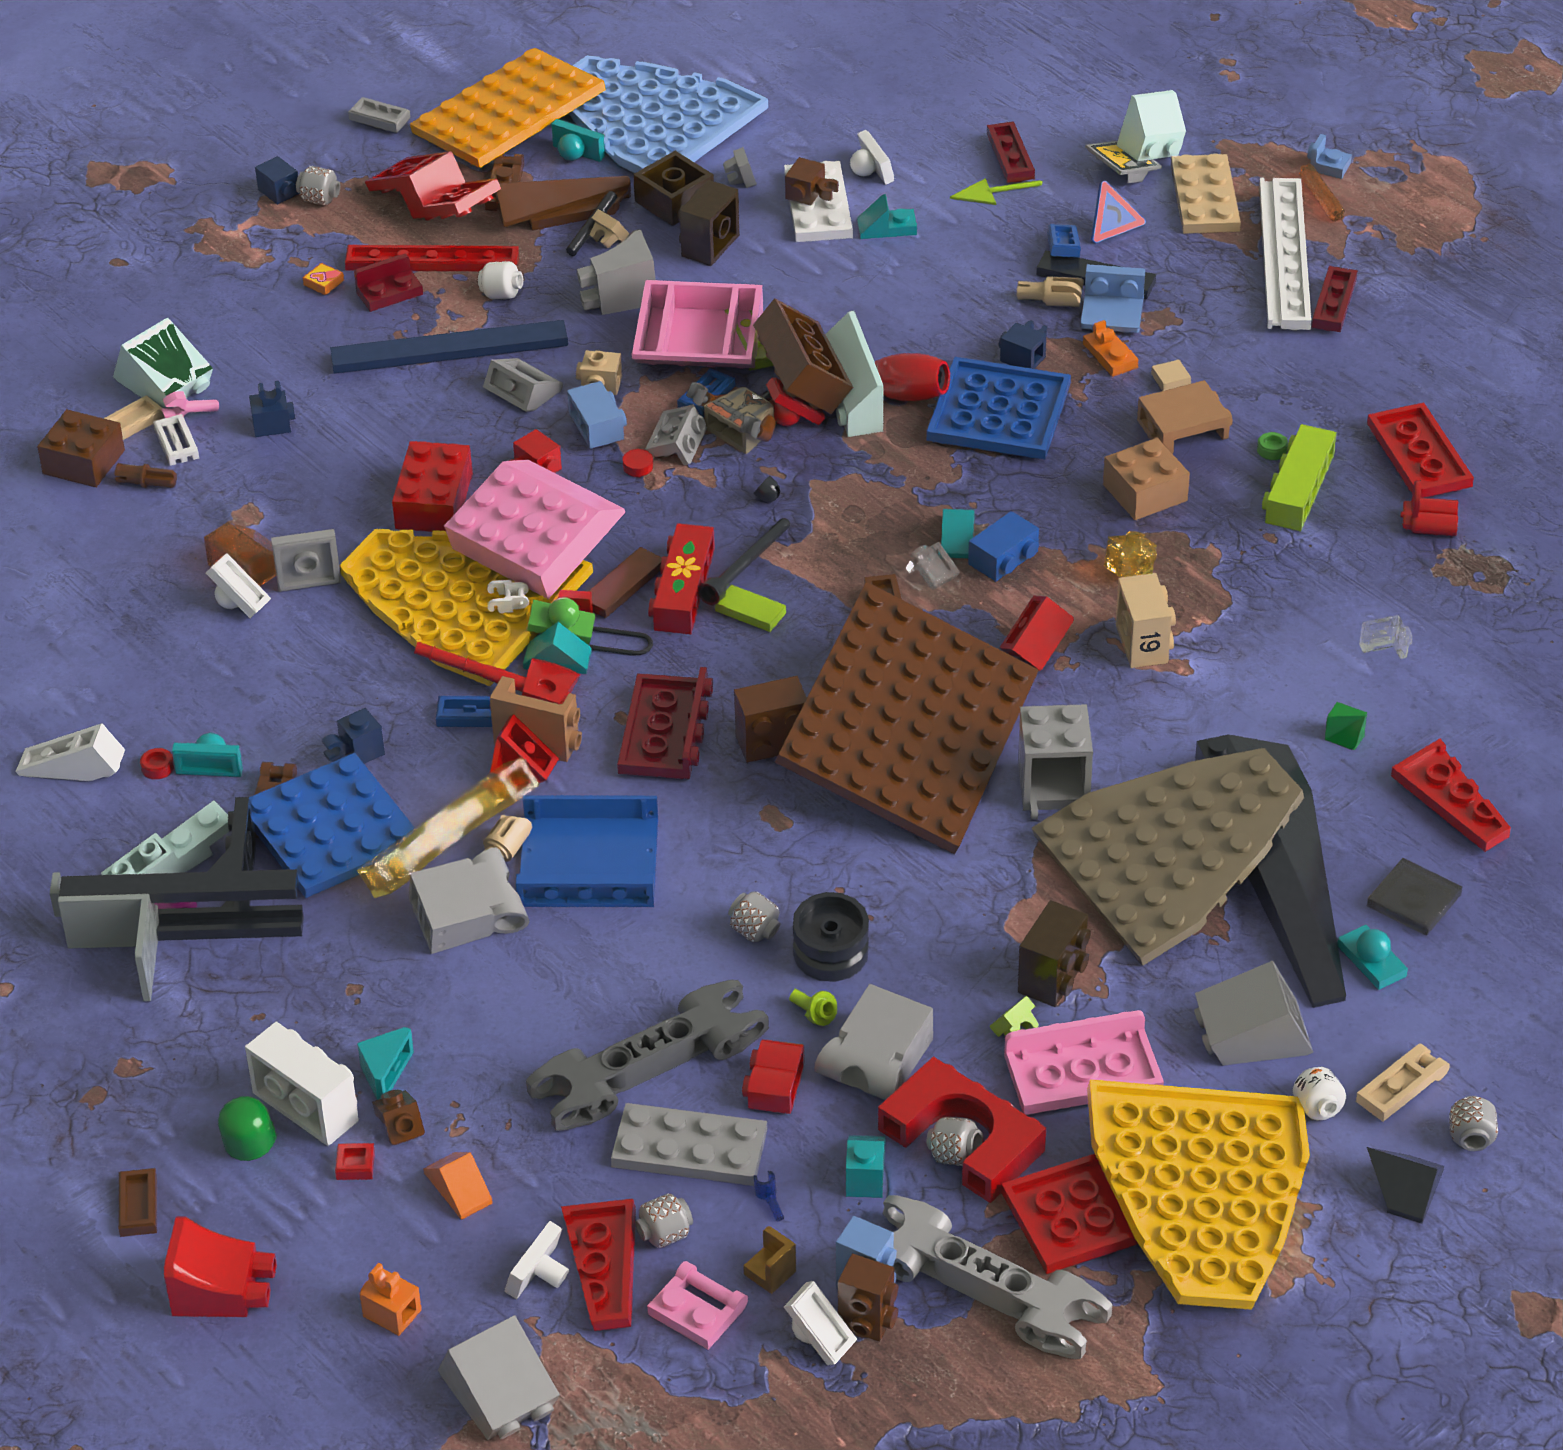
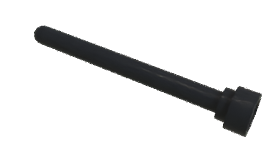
(715, 588)

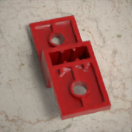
(433, 186)

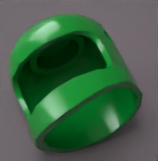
(246, 1128)

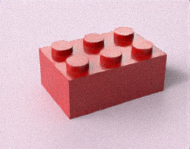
(431, 485)

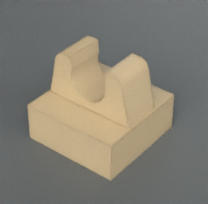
(608, 227)

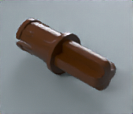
(145, 475)

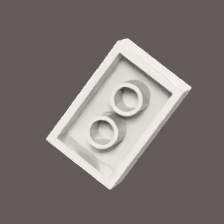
(302, 1083)

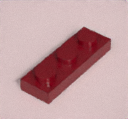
(1010, 152)
(1334, 299)

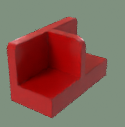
(1037, 631)

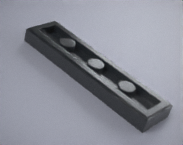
(1076, 268)

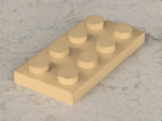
(1205, 193)

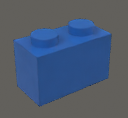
(1003, 546)

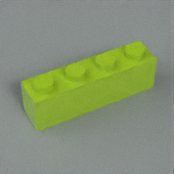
(1299, 477)

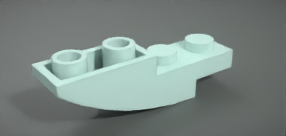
(179, 849)

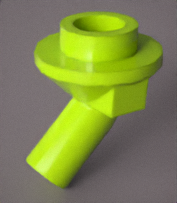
(819, 1008)

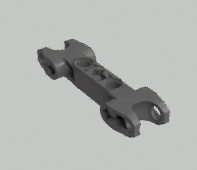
(594, 1081)

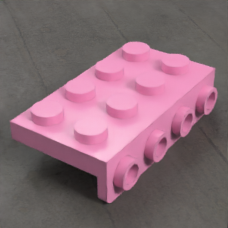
(1058, 1060)

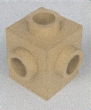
(600, 367)

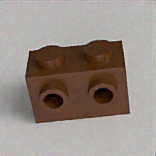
(867, 1297)

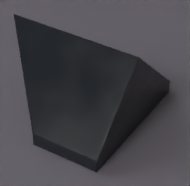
(1406, 1182)

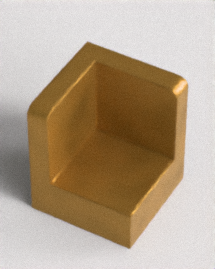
(774, 1262)

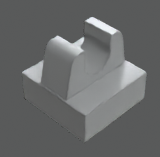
(741, 166)

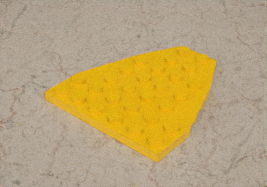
(442, 596)
(1202, 1181)

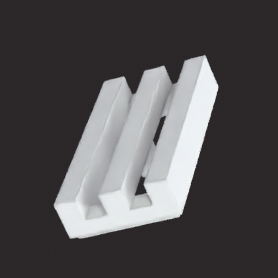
(180, 453)

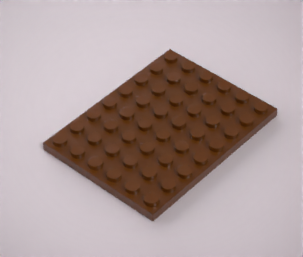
(908, 717)

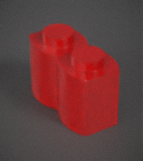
(774, 1076)

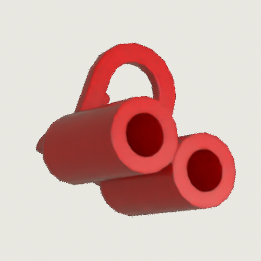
(1429, 514)

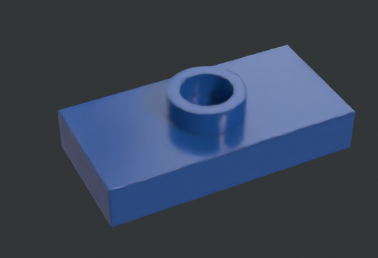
(1063, 240)

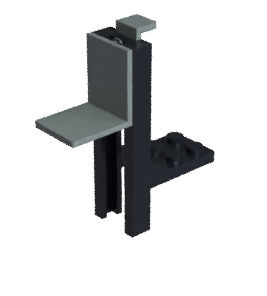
(123, 913)

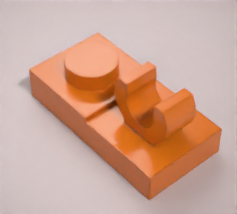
(1110, 350)

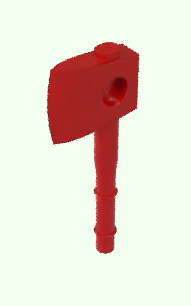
(543, 681)

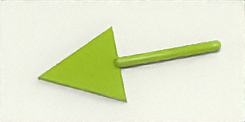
(982, 193)

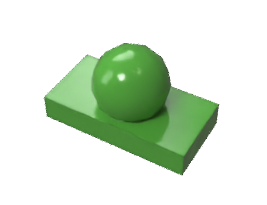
(564, 611)

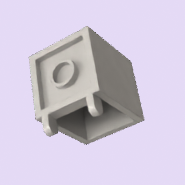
(1054, 756)

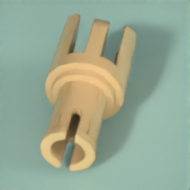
(1053, 291)
(508, 835)

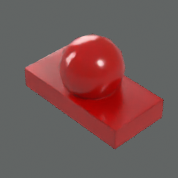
(789, 410)

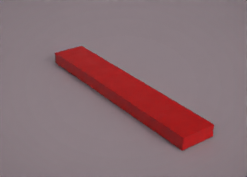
(432, 256)

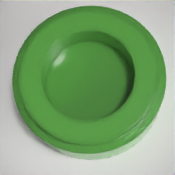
(1272, 445)

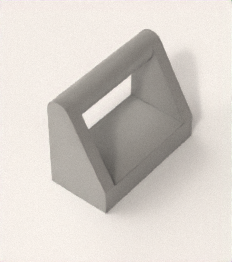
(520, 383)

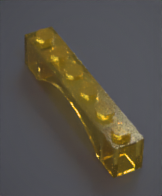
(466, 812)

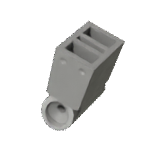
(466, 901)
(878, 1043)

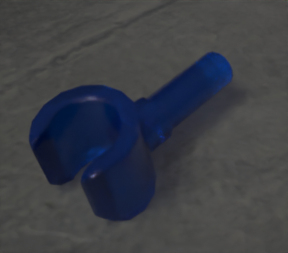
(768, 1191)

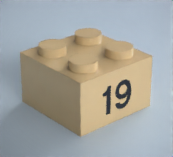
(1144, 620)

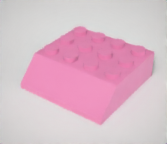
(689, 325)
(531, 525)

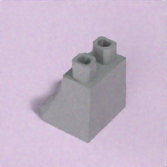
(617, 276)

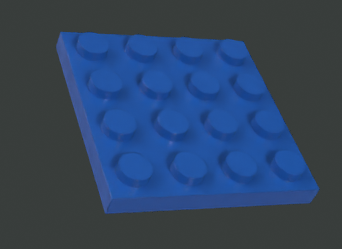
(999, 408)
(328, 823)

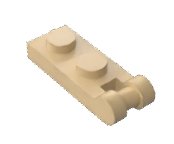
(1401, 1082)

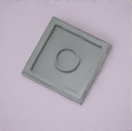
(306, 560)

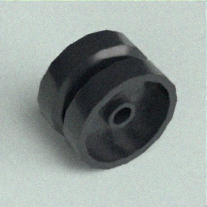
(830, 936)

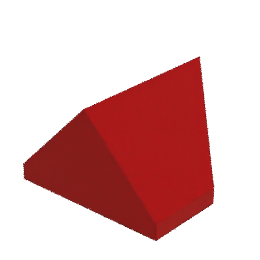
(519, 741)

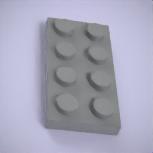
(689, 1144)

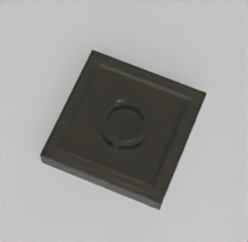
(1414, 896)

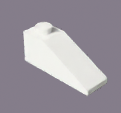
(76, 756)

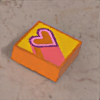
(323, 278)

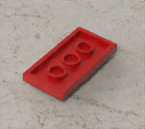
(1420, 450)

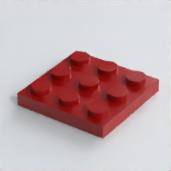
(1068, 1213)

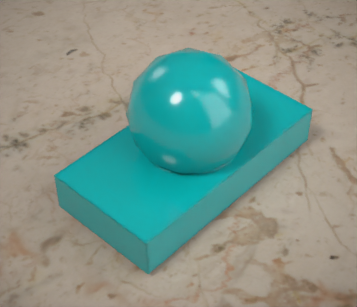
(577, 141)
(207, 757)
(1373, 955)

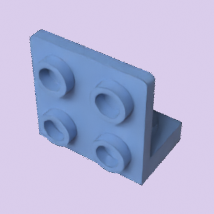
(1113, 296)

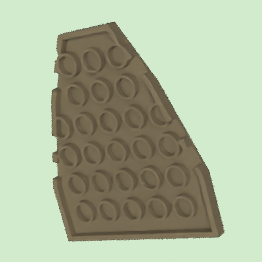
(1170, 843)

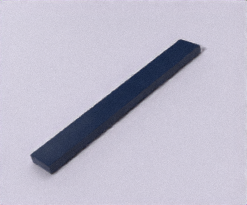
(449, 346)

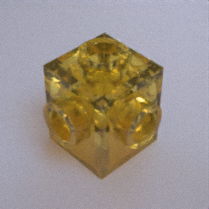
(1130, 554)

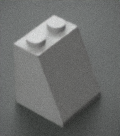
(1252, 1018)
(499, 1379)

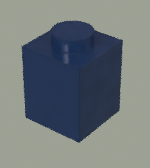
(277, 180)

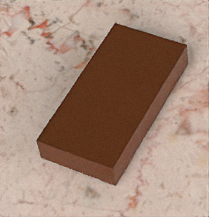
(137, 1202)

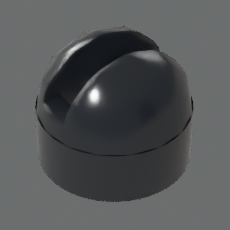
(768, 490)

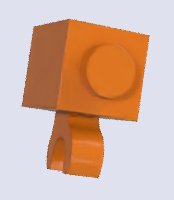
(389, 1300)

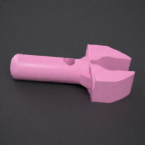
(184, 406)

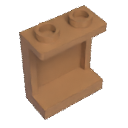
(1183, 413)
(551, 722)

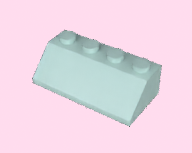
(863, 406)

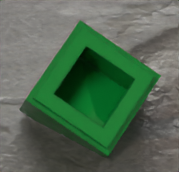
(1345, 726)

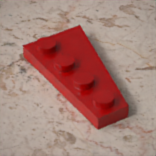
(604, 1256)

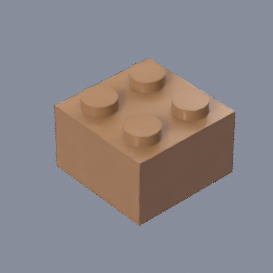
(1146, 478)

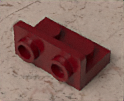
(387, 283)

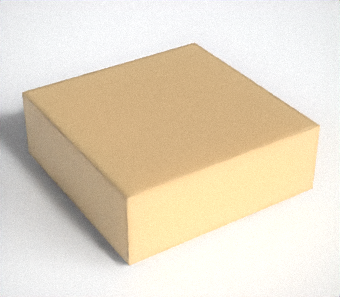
(1170, 375)

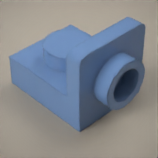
(1328, 161)

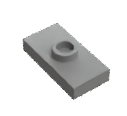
(379, 114)

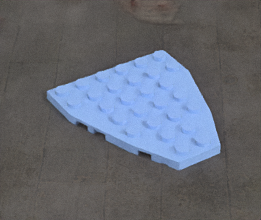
(657, 111)

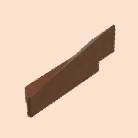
(557, 201)

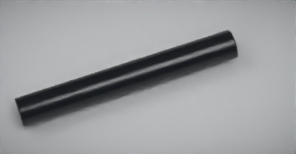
(585, 231)

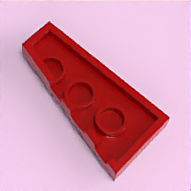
(1447, 791)

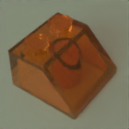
(245, 547)

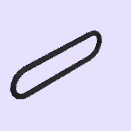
(623, 632)

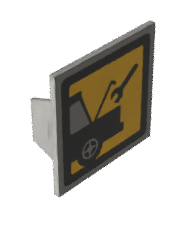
(1121, 161)

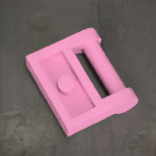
(691, 1314)

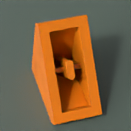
(459, 1183)

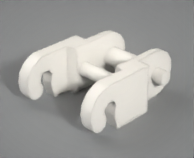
(513, 593)

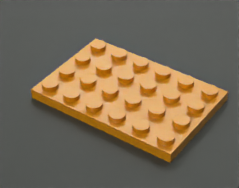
(507, 107)

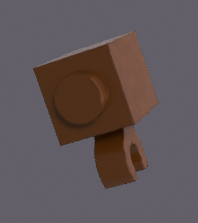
(807, 181)

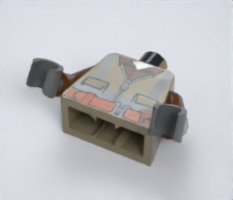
(738, 416)

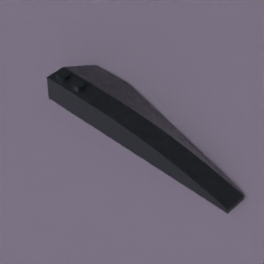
(1294, 881)

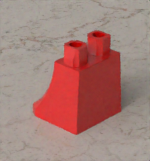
(214, 1273)

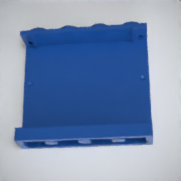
(589, 851)

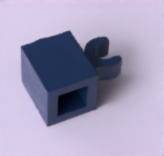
(1023, 345)
(271, 411)
(357, 734)

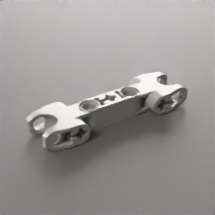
(1038, 1304)

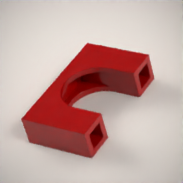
(941, 1092)

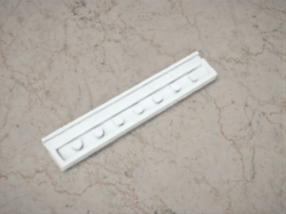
(1284, 254)

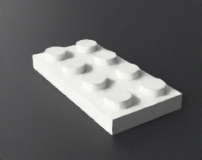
(823, 218)

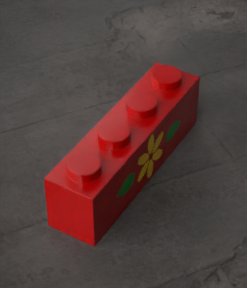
(682, 573)

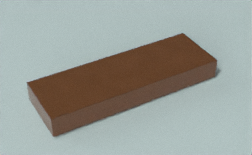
(624, 581)

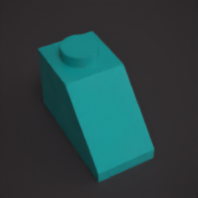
(865, 1166)

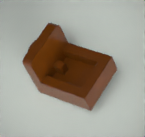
(400, 1115)

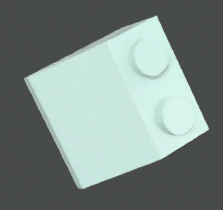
(1152, 126)

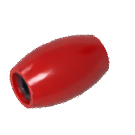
(913, 376)

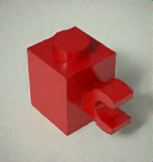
(538, 449)

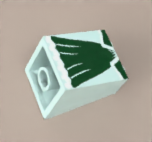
(161, 364)

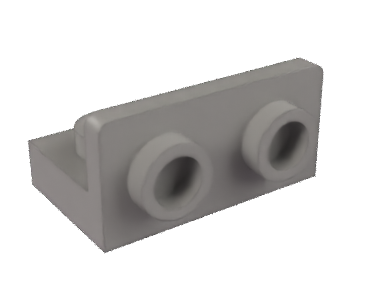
(678, 432)

